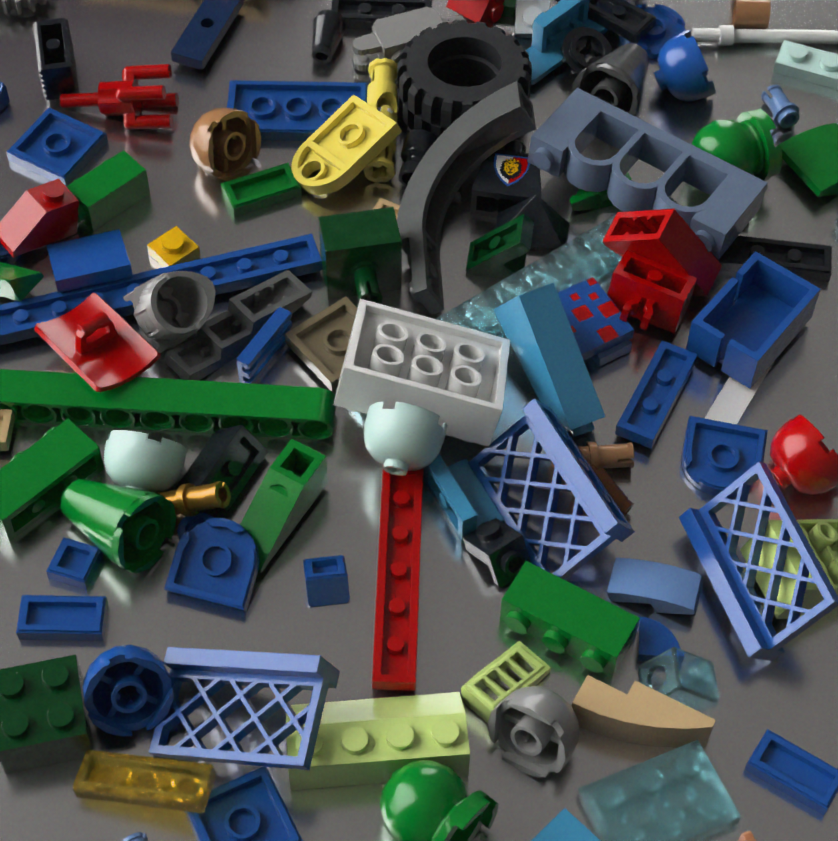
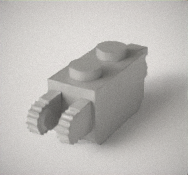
(392, 34)

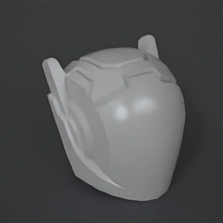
(172, 306)

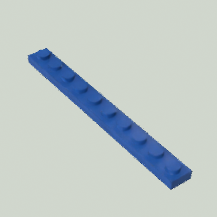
(227, 272)

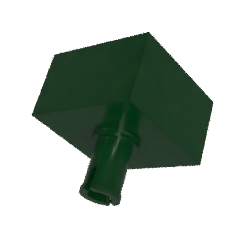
(361, 254)

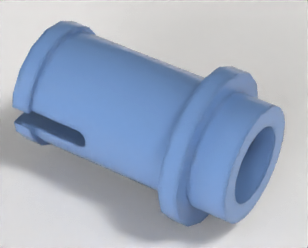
(784, 112)

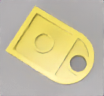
(342, 147)

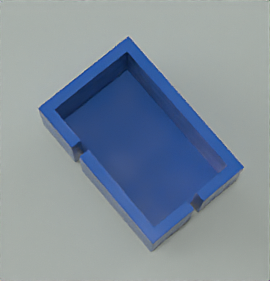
(765, 317)

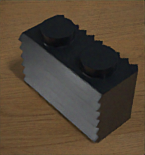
(55, 58)

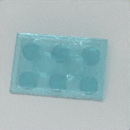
(661, 799)

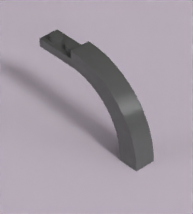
(441, 174)

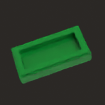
(261, 189)

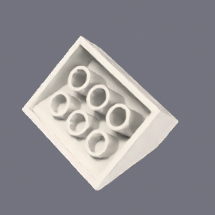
(427, 365)

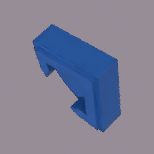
(653, 639)

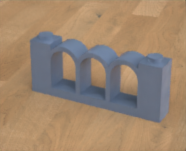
(582, 117)

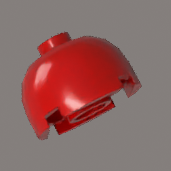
(803, 458)

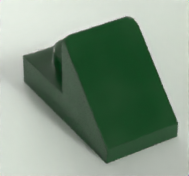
(501, 250)

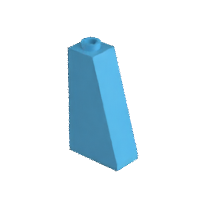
(551, 357)

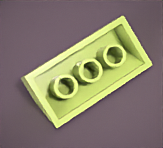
(374, 737)

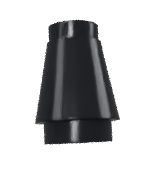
(327, 33)

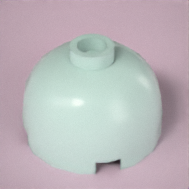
(403, 437)
(143, 462)

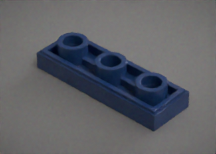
(205, 32)

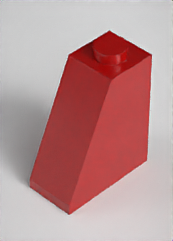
(664, 239)

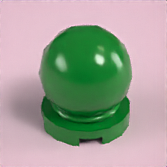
(743, 143)
(433, 804)

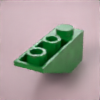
(284, 497)

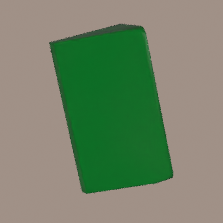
(17, 281)

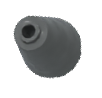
(617, 77)

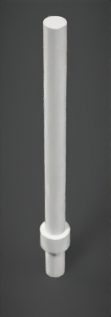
(727, 35)

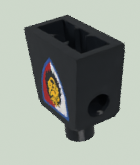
(504, 181)

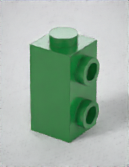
(109, 190)

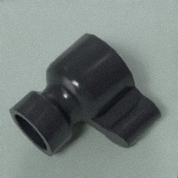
(413, 150)

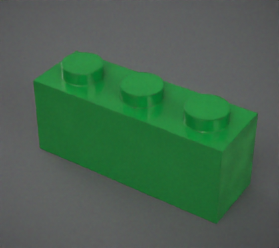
(38, 476)
(568, 619)

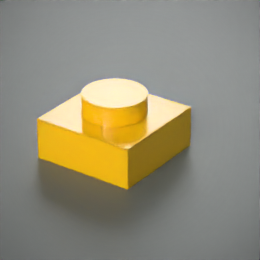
(173, 248)

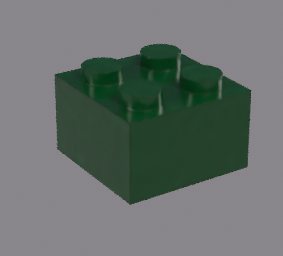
(42, 714)

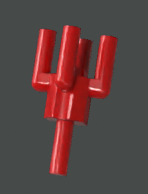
(127, 98)

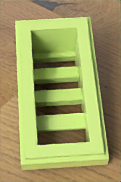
(481, 703)

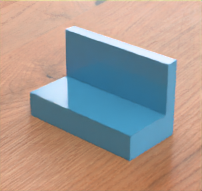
(460, 495)

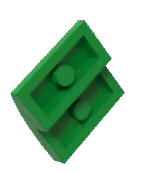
(815, 158)

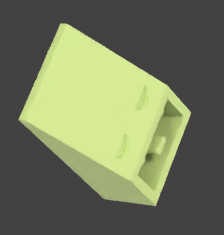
(823, 539)

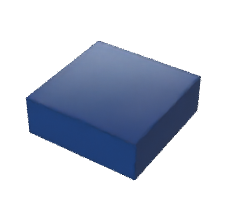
(74, 563)

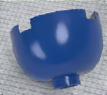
(683, 69)
(127, 690)

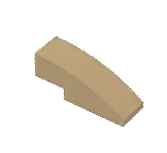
(639, 716)

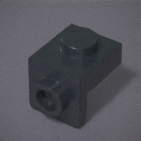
(499, 548)

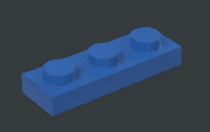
(656, 394)

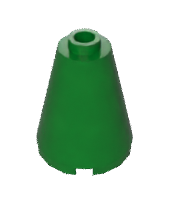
(121, 521)

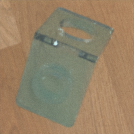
(683, 673)

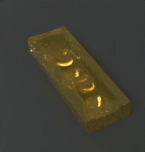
(144, 781)

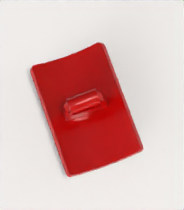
(99, 344)

